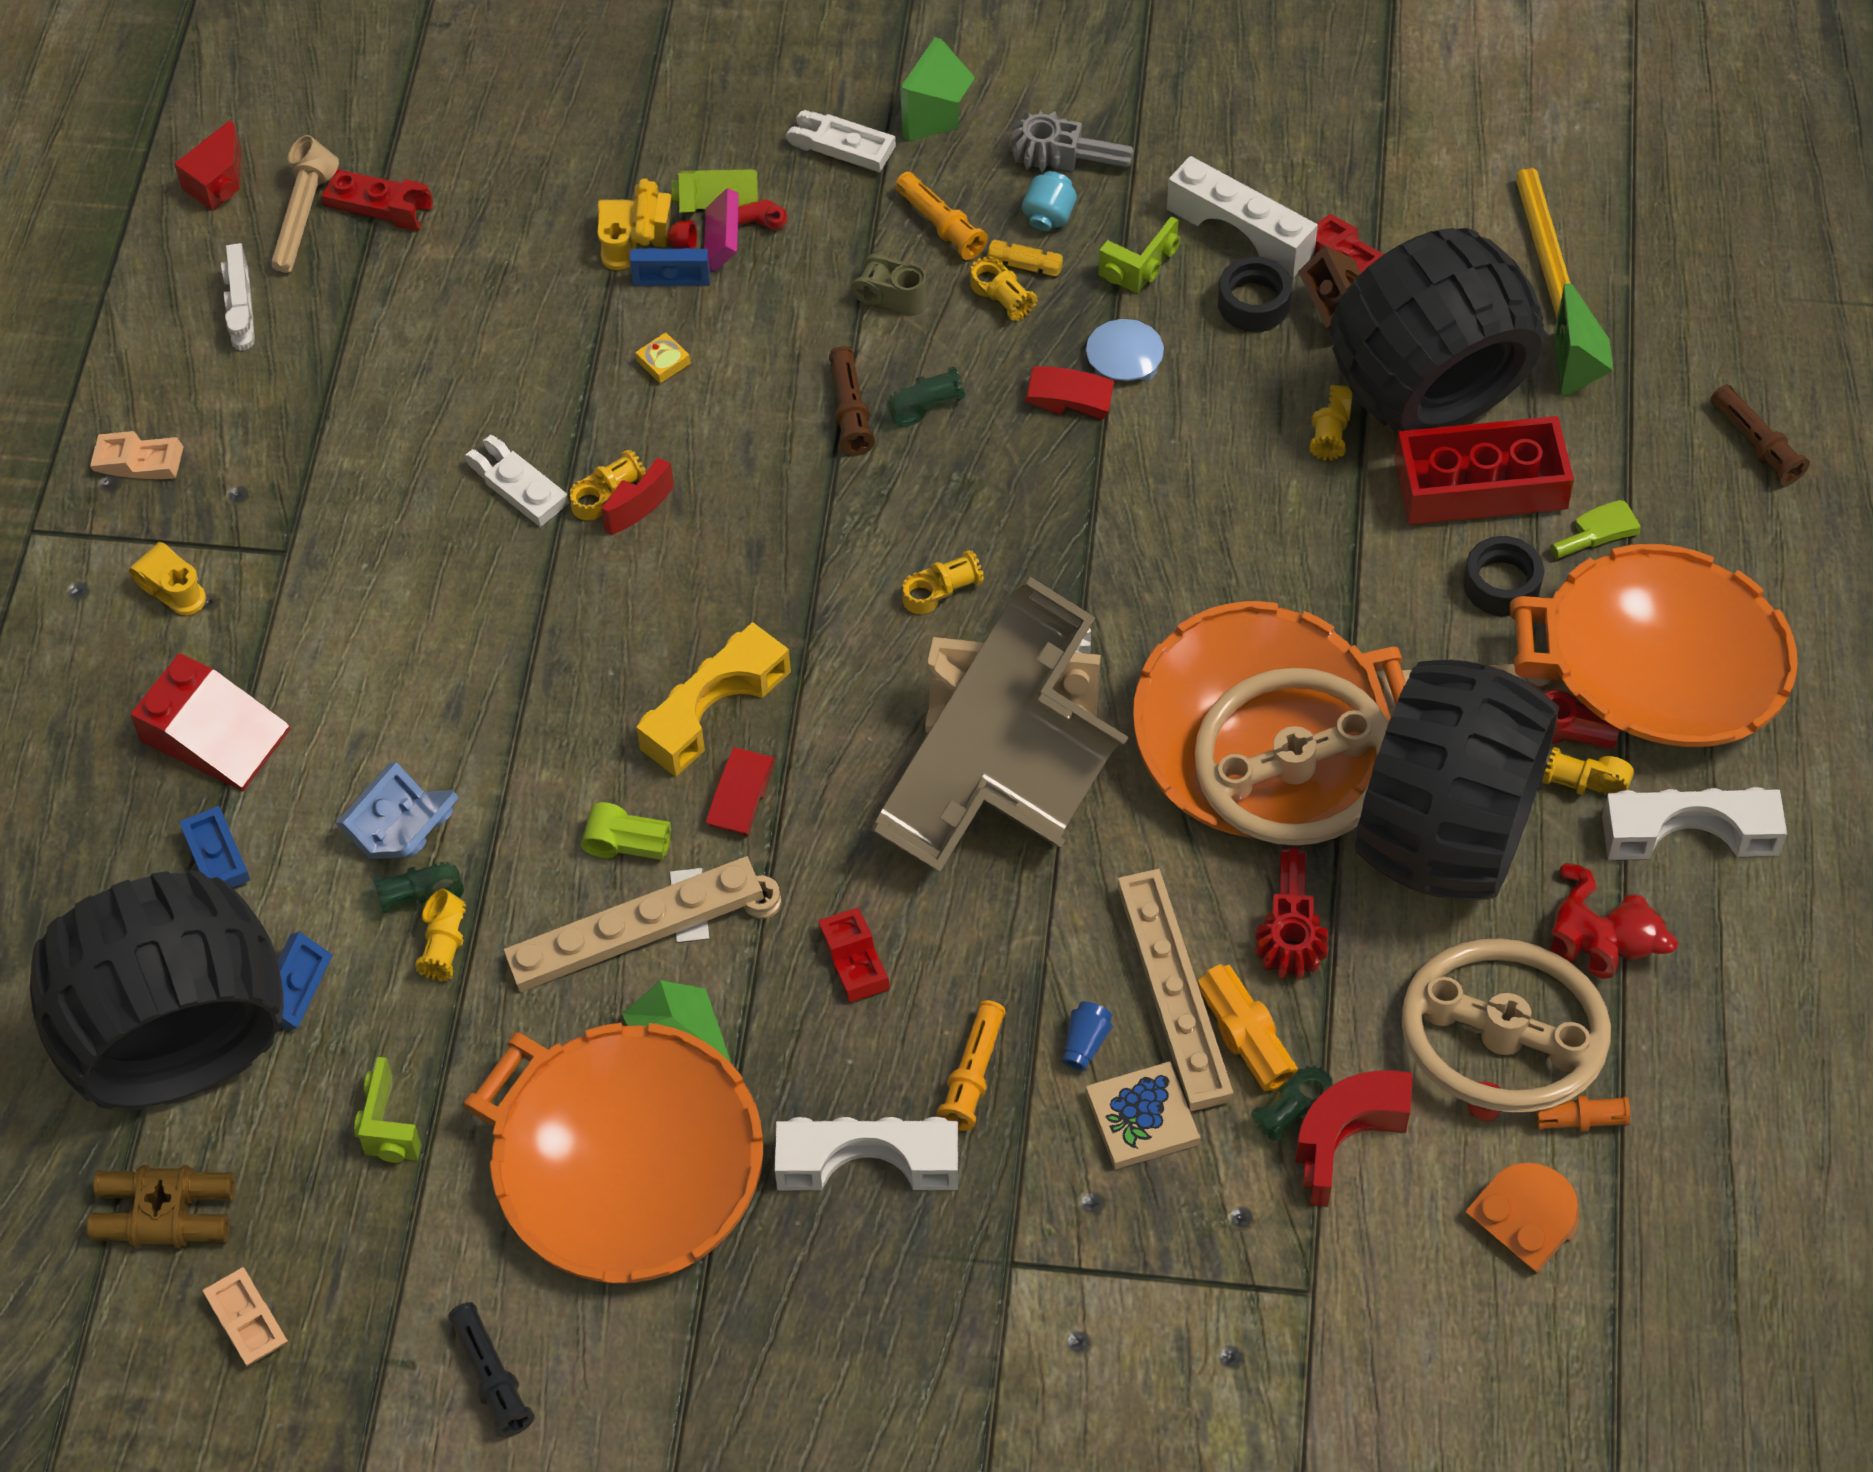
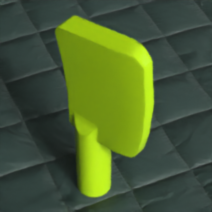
(1599, 527)

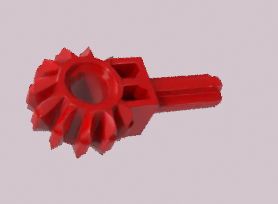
(1292, 920)

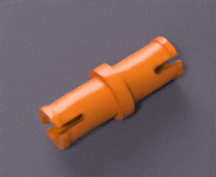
(1585, 1113)

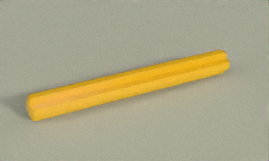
(1543, 234)

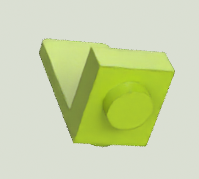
(701, 187)
(1134, 270)
(380, 1138)

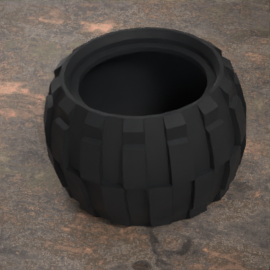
(1437, 331)

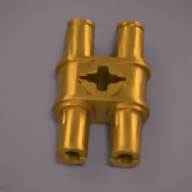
(173, 1222)

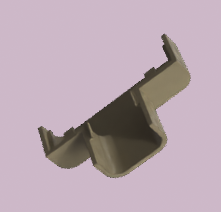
(1004, 737)

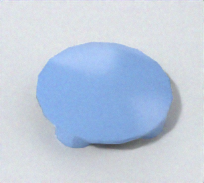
(1125, 350)

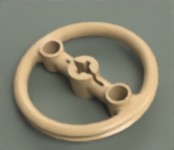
(1292, 754)
(1506, 1025)

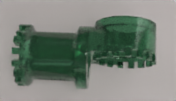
(924, 397)
(416, 885)
(1289, 1103)

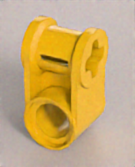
(615, 232)
(169, 580)

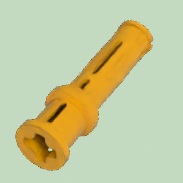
(950, 224)
(968, 1081)

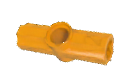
(1246, 1027)

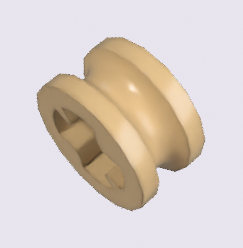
(771, 906)

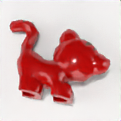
(1627, 930)

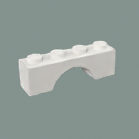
(1277, 232)
(1745, 819)
(814, 1149)

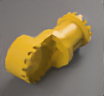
(1002, 288)
(1330, 423)
(603, 483)
(941, 581)
(1588, 773)
(443, 916)

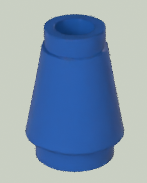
(1086, 1033)

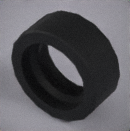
(1259, 271)
(1505, 550)

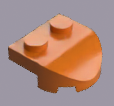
(1528, 1211)

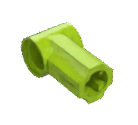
(615, 832)

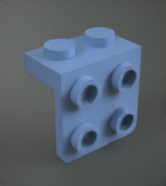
(395, 815)

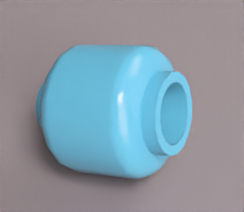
(1049, 201)

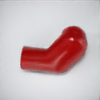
(763, 212)

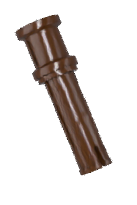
(851, 413)
(1769, 445)

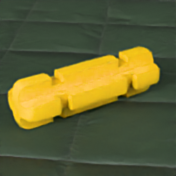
(644, 212)
(1026, 257)

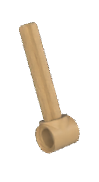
(311, 167)

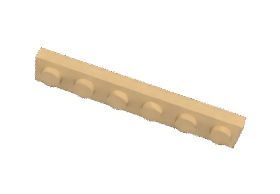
(633, 924)
(1175, 990)

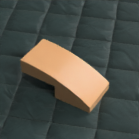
(129, 457)
(245, 1316)

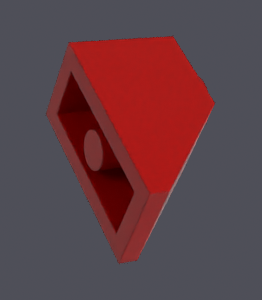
(212, 167)

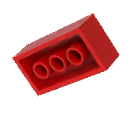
(1483, 470)

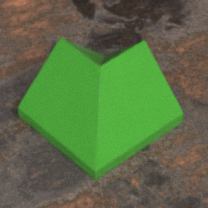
(933, 93)
(1580, 344)
(678, 1007)

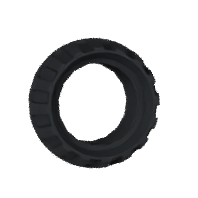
(1455, 779)
(155, 990)

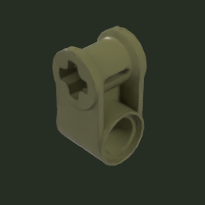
(893, 284)

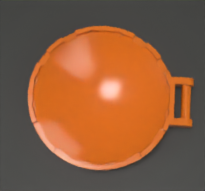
(1663, 645)
(1216, 653)
(621, 1149)

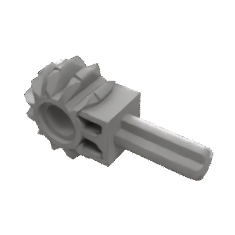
(1057, 143)

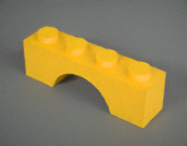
(747, 665)

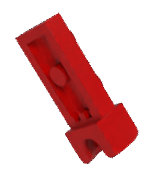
(378, 198)

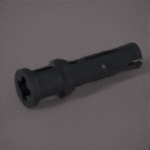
(497, 1386)

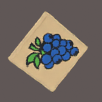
(1142, 1115)

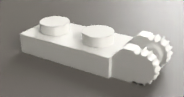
(842, 140)
(238, 300)
(518, 482)

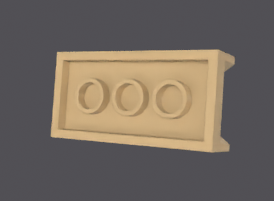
(952, 658)

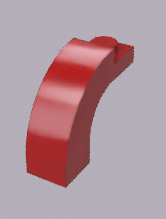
(1350, 1106)

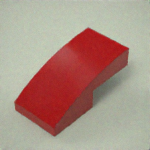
(1344, 239)
(1061, 388)
(633, 502)
(740, 790)
(854, 954)

